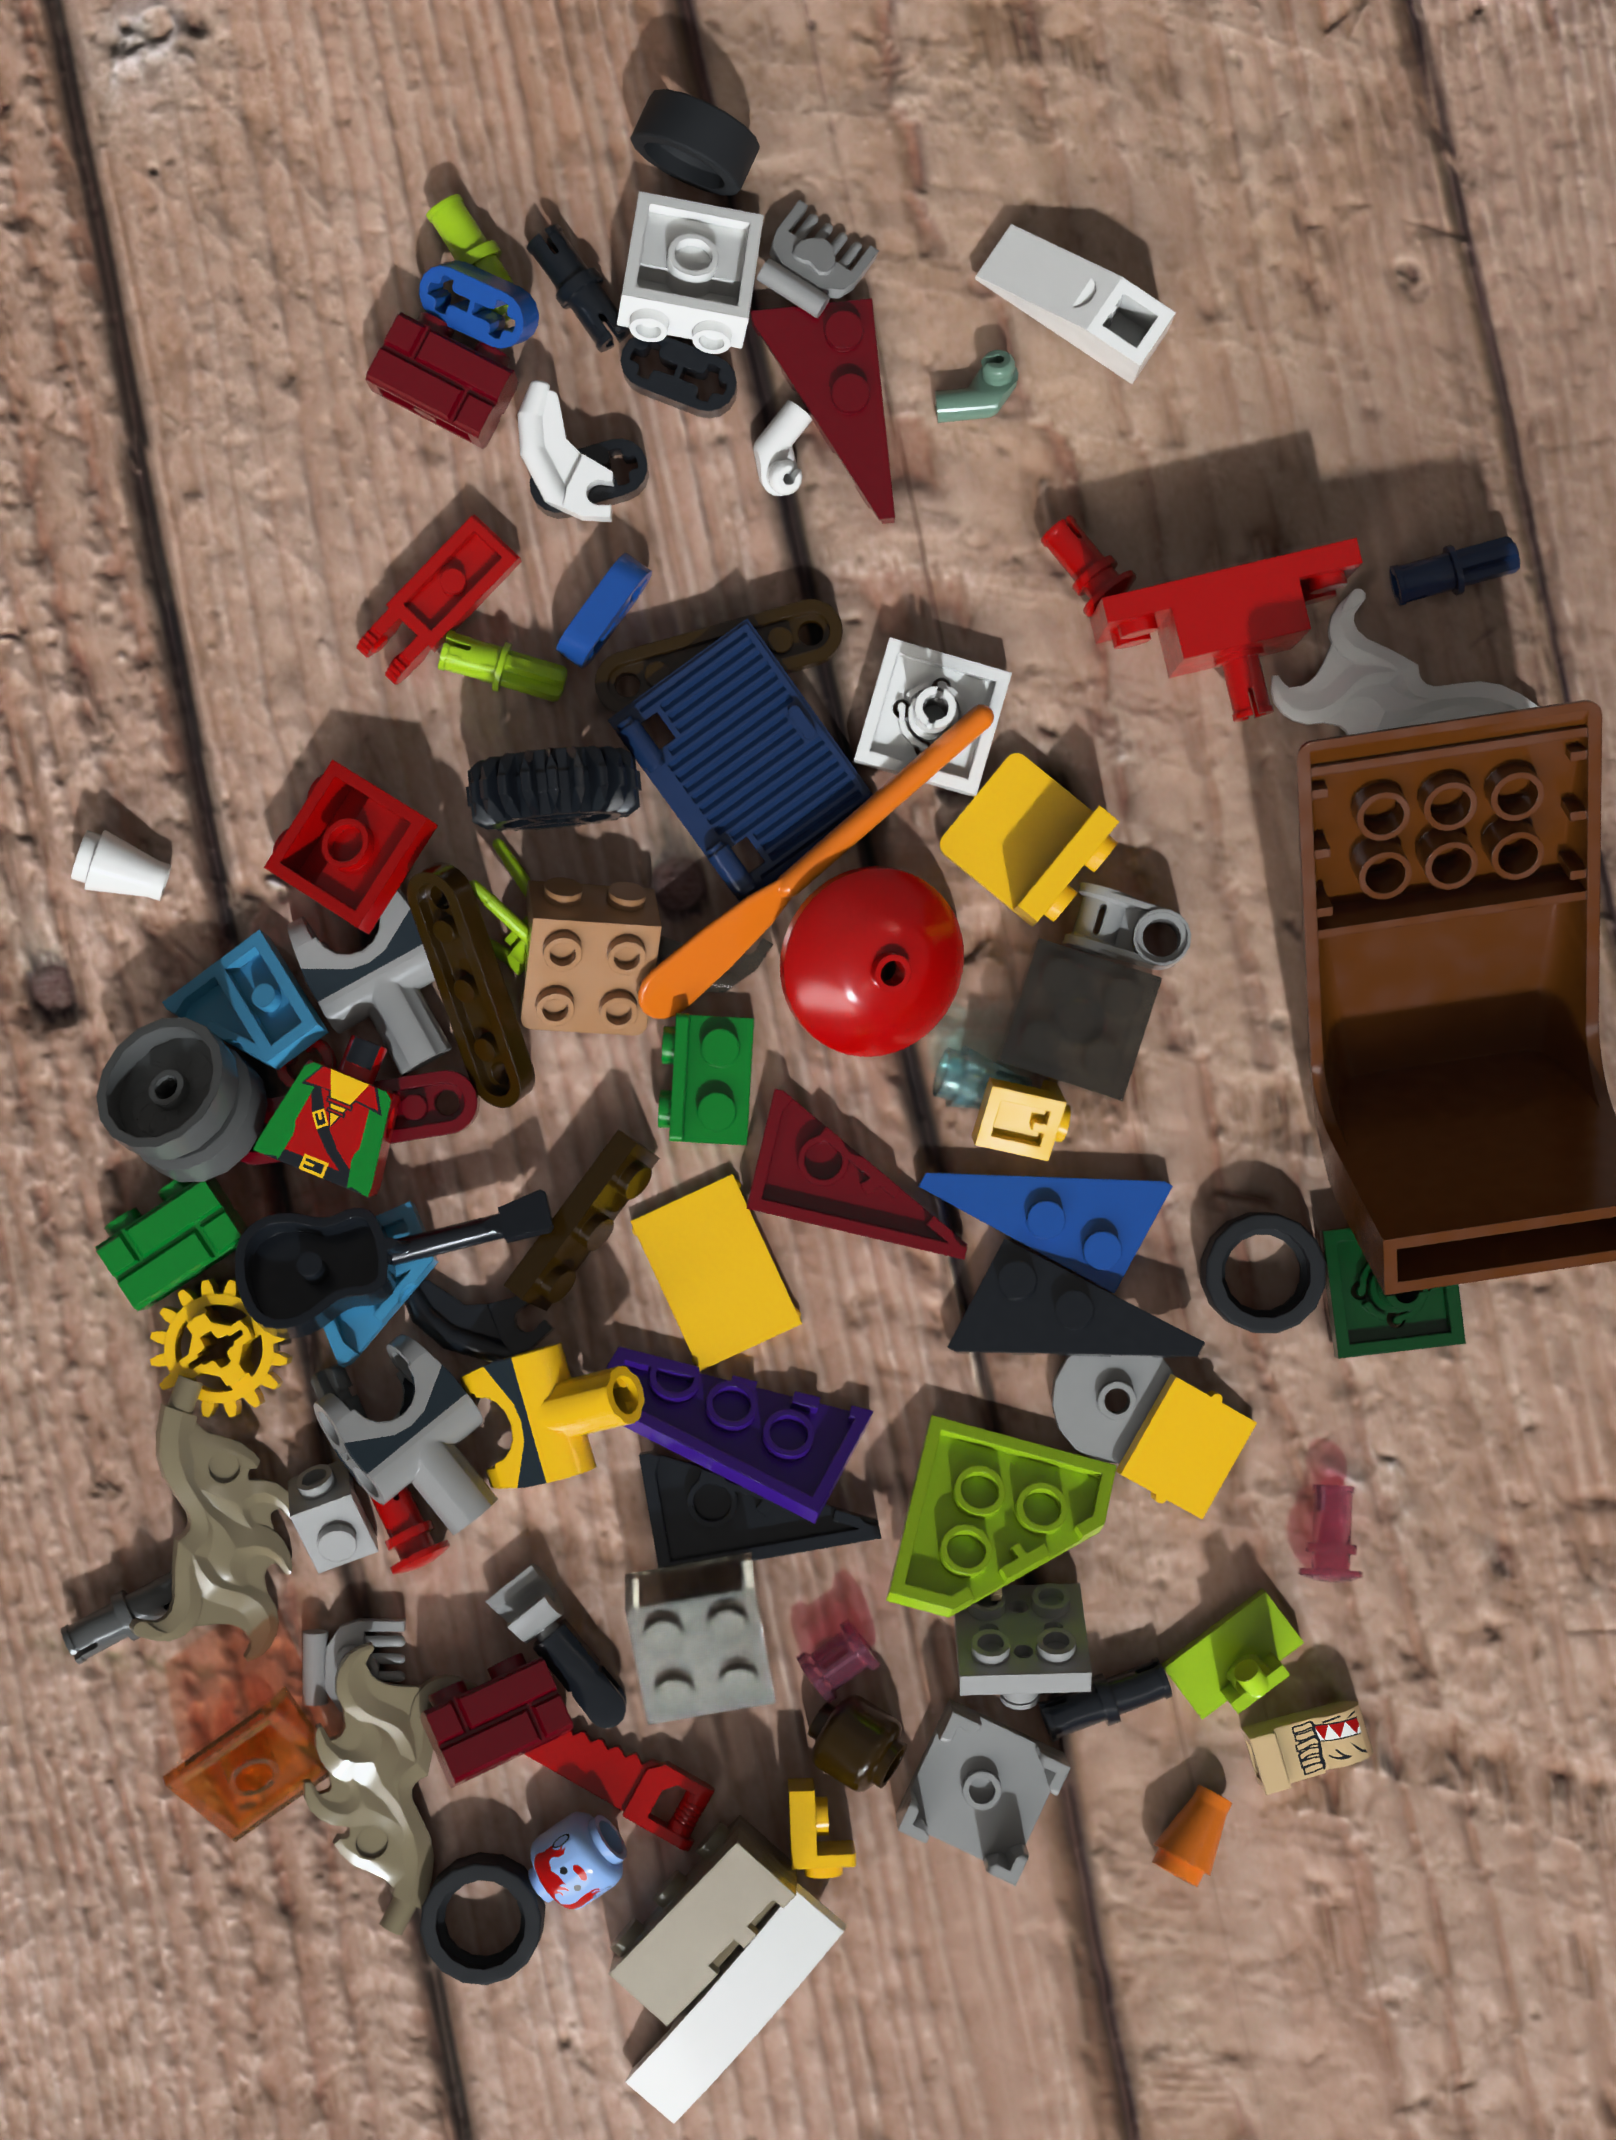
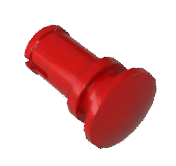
(1086, 565)
(408, 1533)

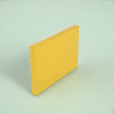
(716, 1272)

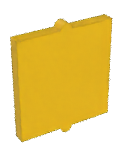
(1186, 1446)

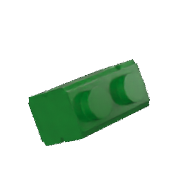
(172, 1241)

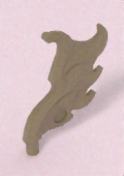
(228, 1530)
(372, 1780)

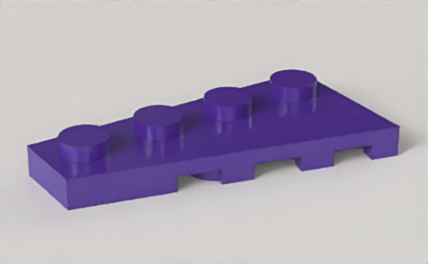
(750, 1435)

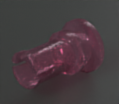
(1331, 1536)

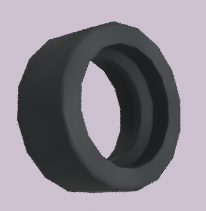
(695, 142)
(1307, 1292)
(460, 1963)

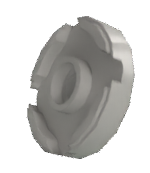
(1080, 1401)

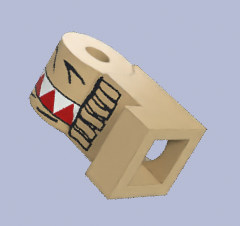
(1306, 1744)

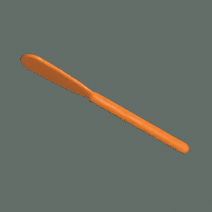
(719, 945)

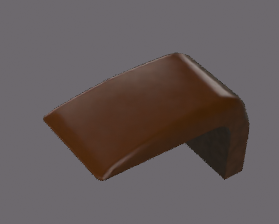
(1460, 993)

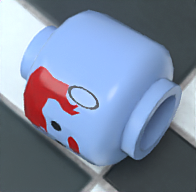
(577, 1860)

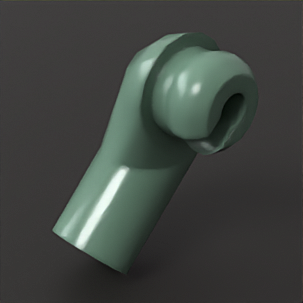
(984, 394)

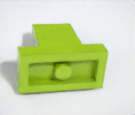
(1235, 1657)

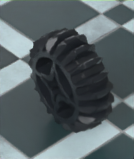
(553, 788)

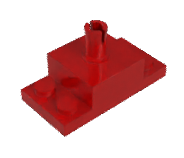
(1230, 617)

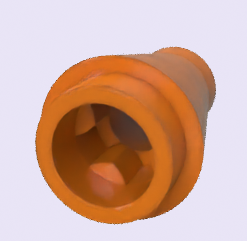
(1193, 1837)

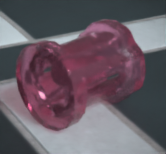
(838, 1661)

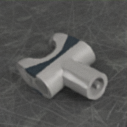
(377, 984)
(417, 1442)

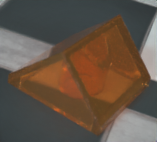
(250, 1767)

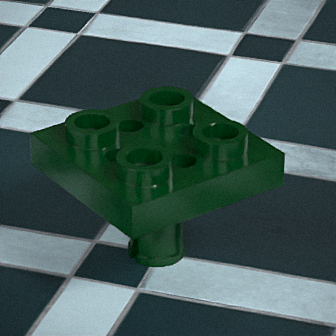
(1360, 1326)

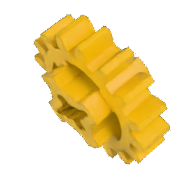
(202, 1323)

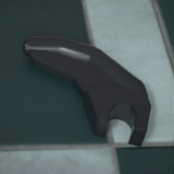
(475, 1330)

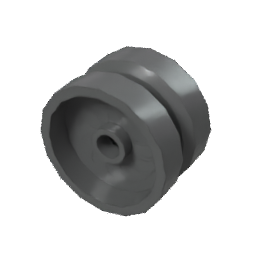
(182, 1100)

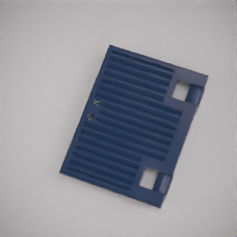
(742, 759)

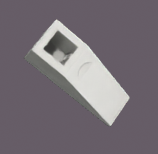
(1078, 301)

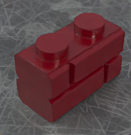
(443, 378)
(496, 1719)

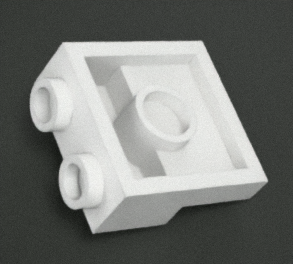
(690, 272)

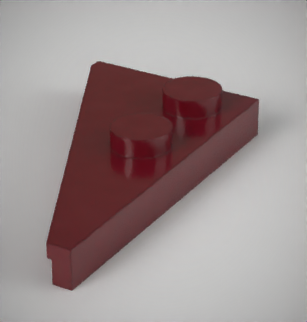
(838, 378)
(822, 1181)

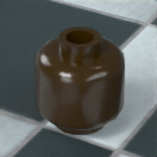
(857, 1743)

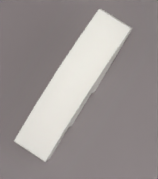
(735, 2004)

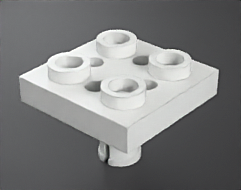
(908, 676)

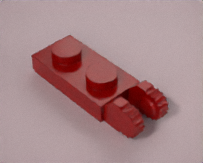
(442, 595)

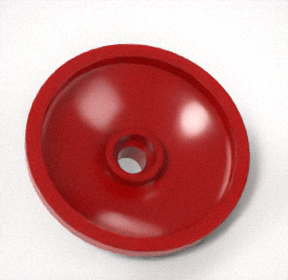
(844, 940)

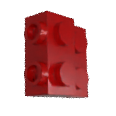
(350, 846)

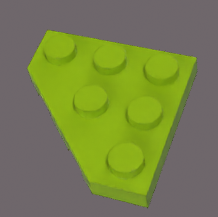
(990, 1514)

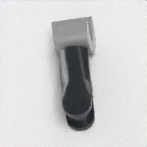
(531, 1611)

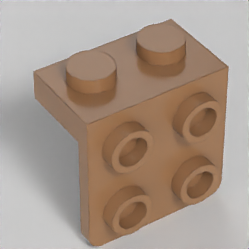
(588, 956)

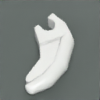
(554, 463)

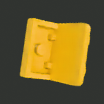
(1028, 839)

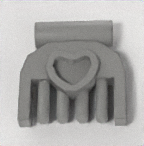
(807, 268)
(322, 1658)

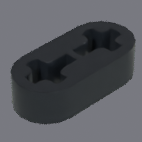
(673, 389)
(602, 494)

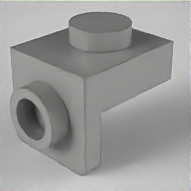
(330, 1516)

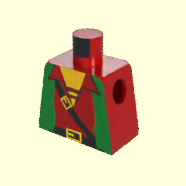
(336, 1120)

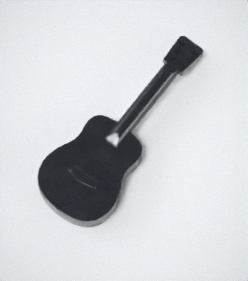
(309, 1269)

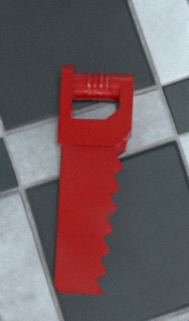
(628, 1783)

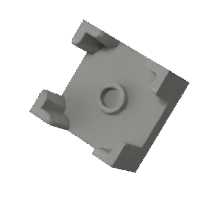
(981, 1789)

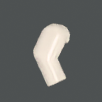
(775, 452)

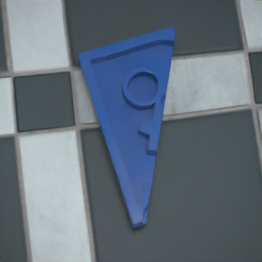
(1073, 1221)

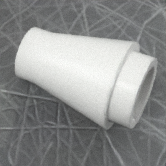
(118, 867)

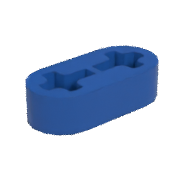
(483, 292)
(604, 610)

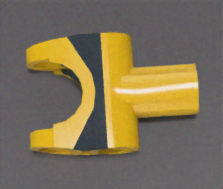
(552, 1413)

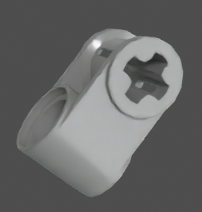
(1123, 928)

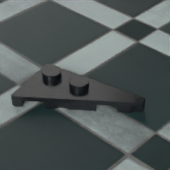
(1044, 1309)
(710, 1517)

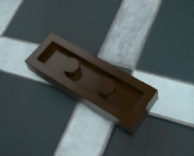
(583, 1222)

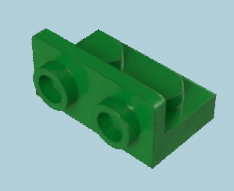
(709, 1079)

